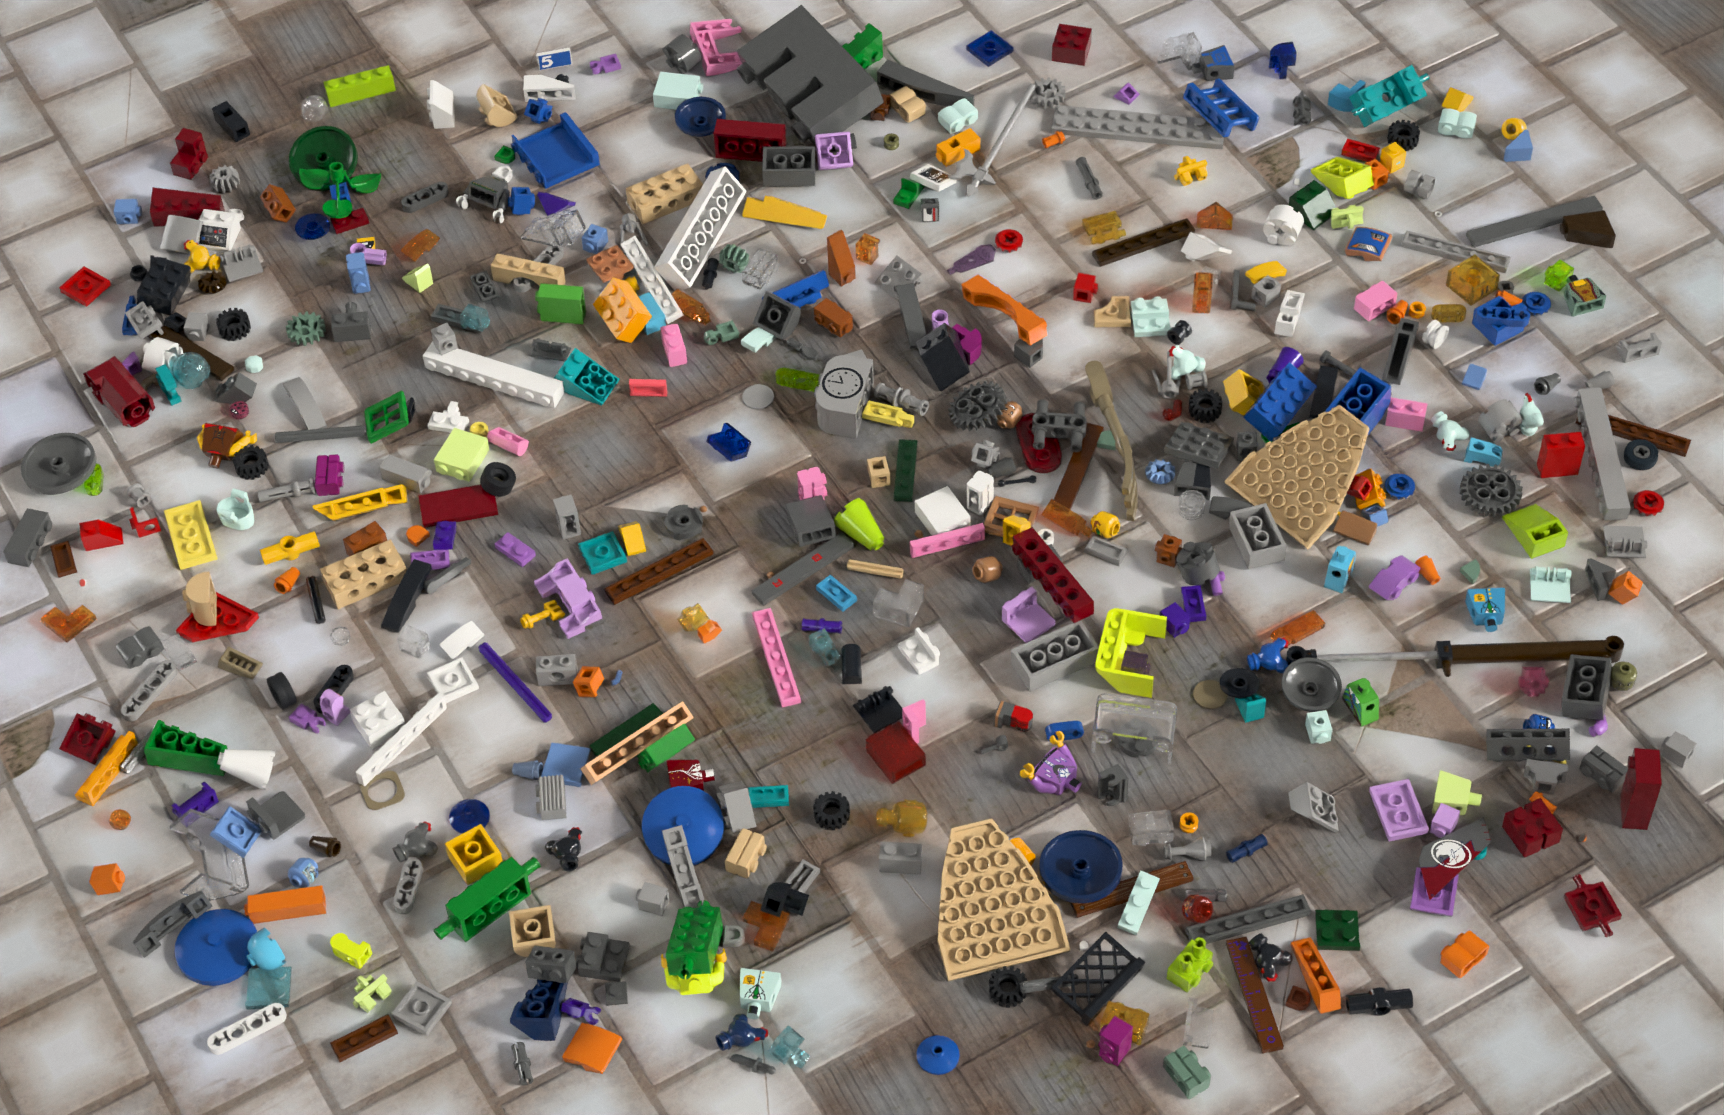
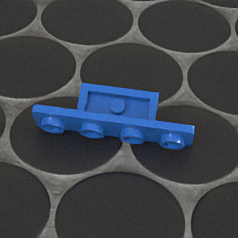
(805, 290)

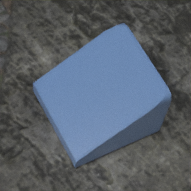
(1474, 376)
(1375, 514)

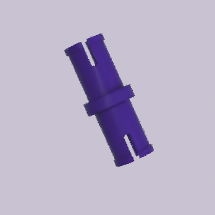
(817, 625)

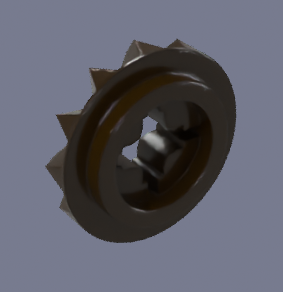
(216, 286)

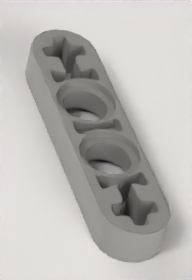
(550, 254)
(146, 689)

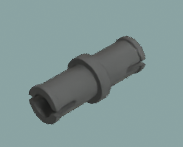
(522, 1063)

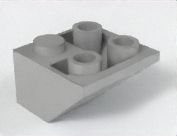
(1314, 805)

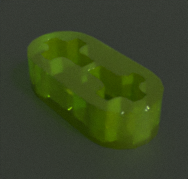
(97, 479)

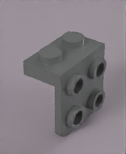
(276, 814)

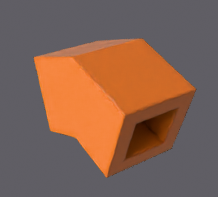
(709, 631)

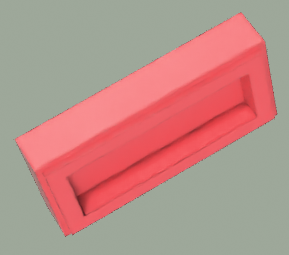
(648, 387)

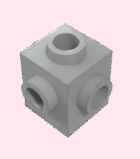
(979, 454)

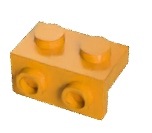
(1376, 494)

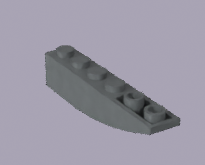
(926, 88)

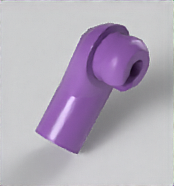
(1599, 727)

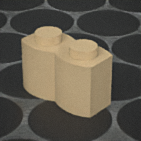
(907, 104)

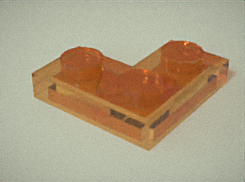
(68, 626)
(770, 926)

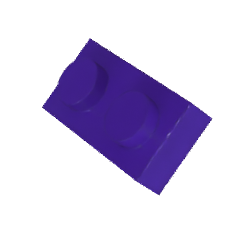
(444, 535)
(1193, 603)

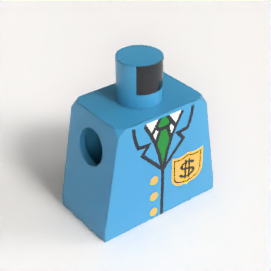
(1486, 607)

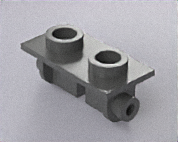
(1302, 106)
(551, 351)

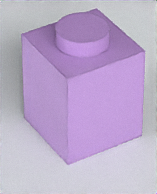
(1444, 821)

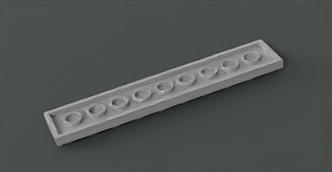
(1136, 127)

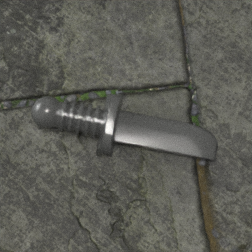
(754, 1064)

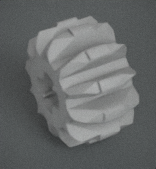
(224, 179)

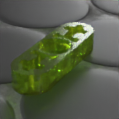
(788, 382)

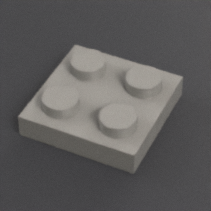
(421, 1008)

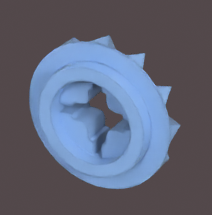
(1160, 477)

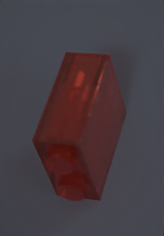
(895, 752)

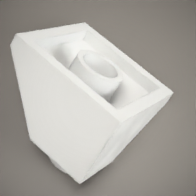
(1202, 247)

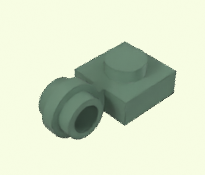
(724, 331)

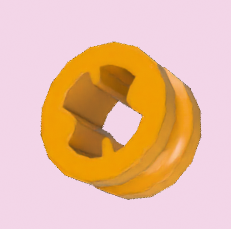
(1417, 314)
(1188, 817)

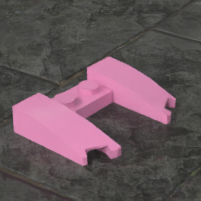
(704, 34)

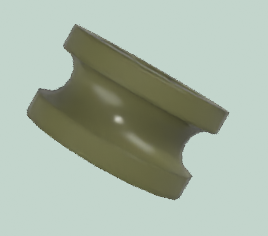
(891, 145)

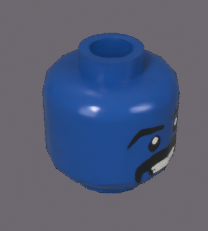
(1538, 722)

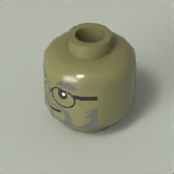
(1623, 676)

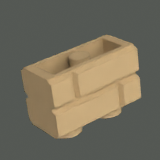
(745, 853)

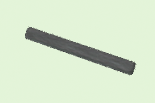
(320, 434)

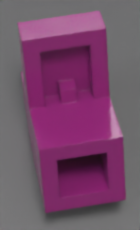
(970, 342)

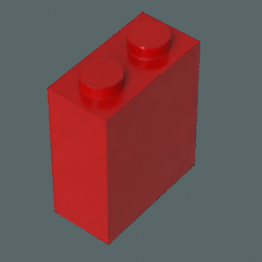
(1560, 454)

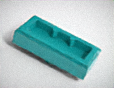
(769, 796)

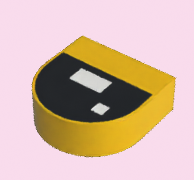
(368, 242)

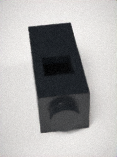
(231, 121)

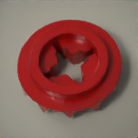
(1010, 235)
(1651, 498)

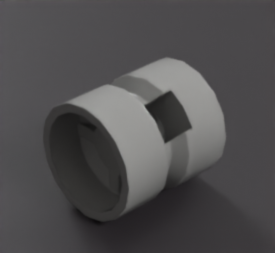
(1413, 183)

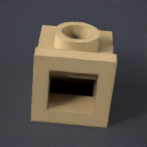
(878, 472)

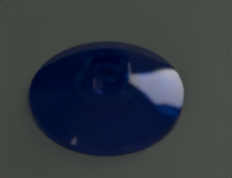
(312, 226)
(463, 822)

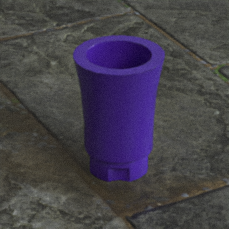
(1286, 355)

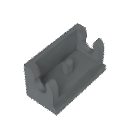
(1113, 783)

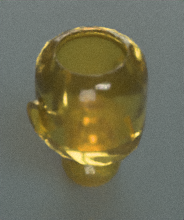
(906, 817)

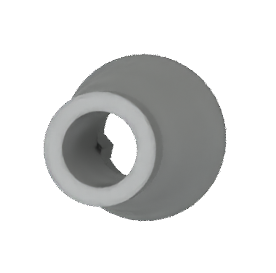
(1603, 380)

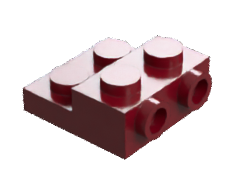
(87, 738)

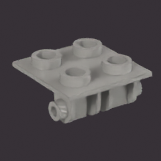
(241, 263)
(896, 274)
(1624, 541)

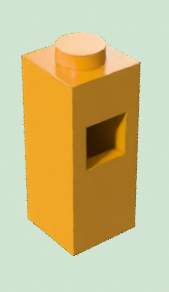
(952, 148)

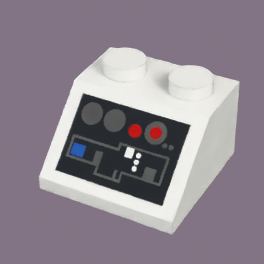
(218, 230)

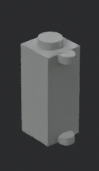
(406, 473)

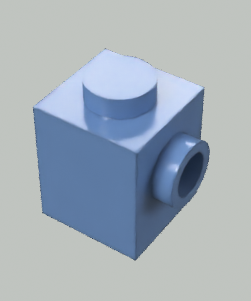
(127, 211)
(594, 239)

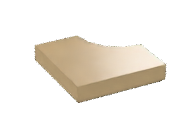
(1114, 314)

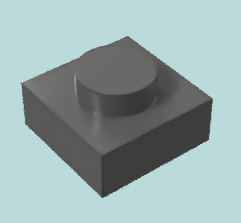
(616, 993)

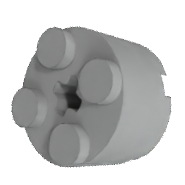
(1500, 420)

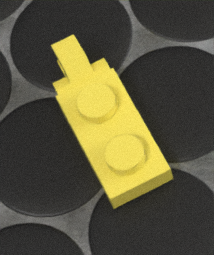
(887, 414)

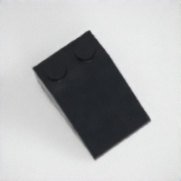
(943, 356)

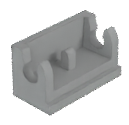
(1640, 349)

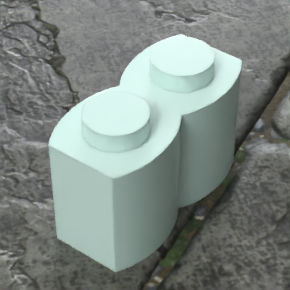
(958, 115)
(1457, 123)

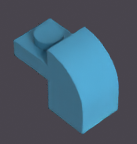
(1340, 96)

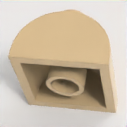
(495, 107)
(201, 599)
(532, 928)

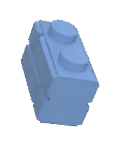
(358, 272)

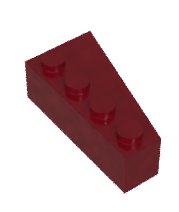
(181, 203)

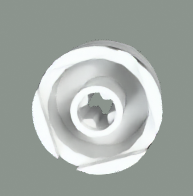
(1283, 225)
(160, 352)

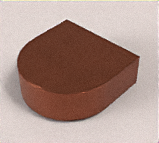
(1298, 999)

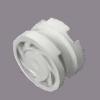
(1435, 334)

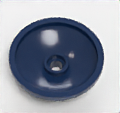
(699, 116)

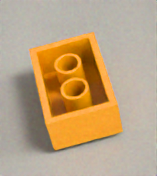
(622, 310)

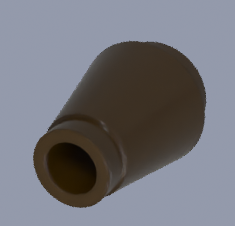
(326, 845)

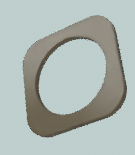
(399, 796)

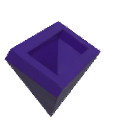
(553, 203)

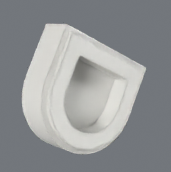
(503, 172)

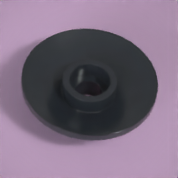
(1239, 683)

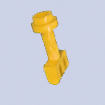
(551, 609)

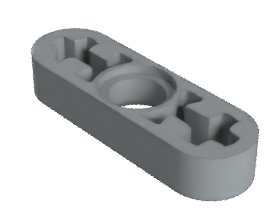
(410, 894)

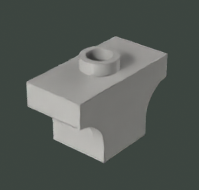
(1545, 775)

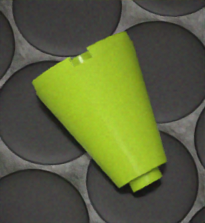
(860, 524)

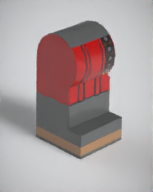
(1013, 716)

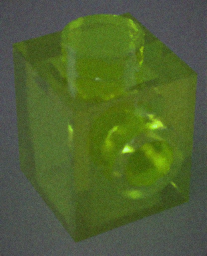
(1557, 275)

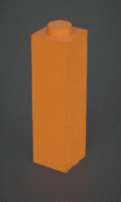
(286, 904)

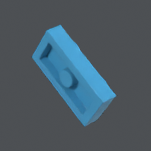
(836, 593)

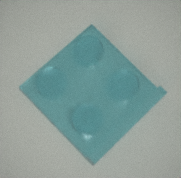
(268, 987)

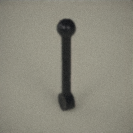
(1032, 479)

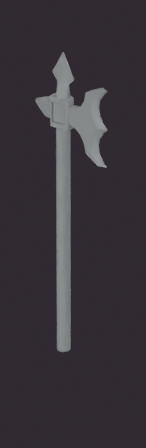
(965, 166)

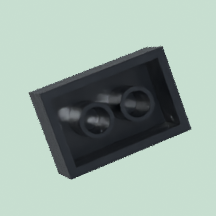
(164, 285)

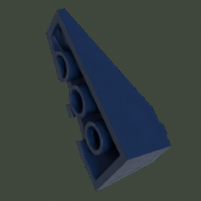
(540, 1010)

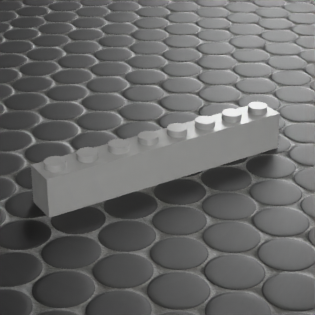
(1602, 454)

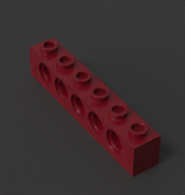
(1053, 575)

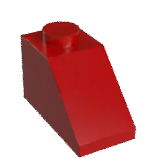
(100, 534)

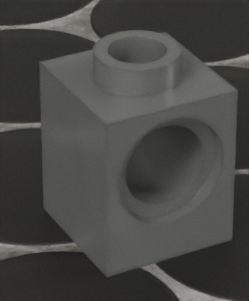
(1245, 444)

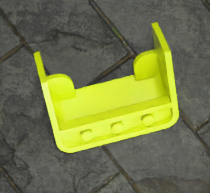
(1123, 629)

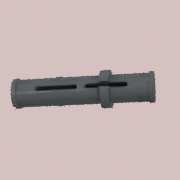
(1091, 182)

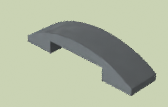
(169, 919)

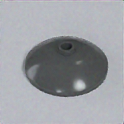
(1315, 676)

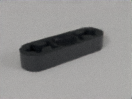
(334, 680)

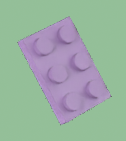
(1398, 810)

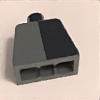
(1193, 477)

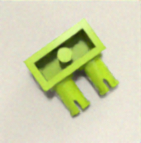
(1190, 965)

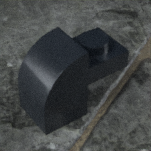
(781, 897)

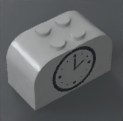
(843, 394)

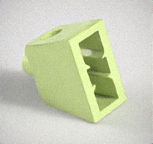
(1454, 792)

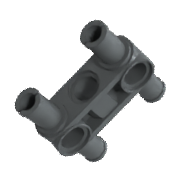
(1059, 425)

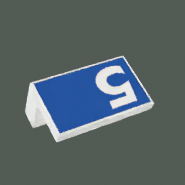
(554, 59)

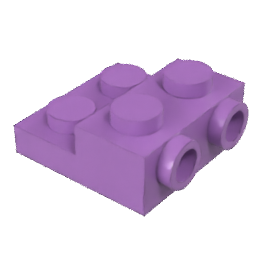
(1440, 904)

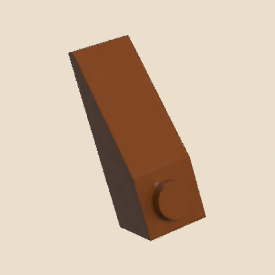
(840, 260)

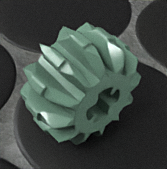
(734, 258)

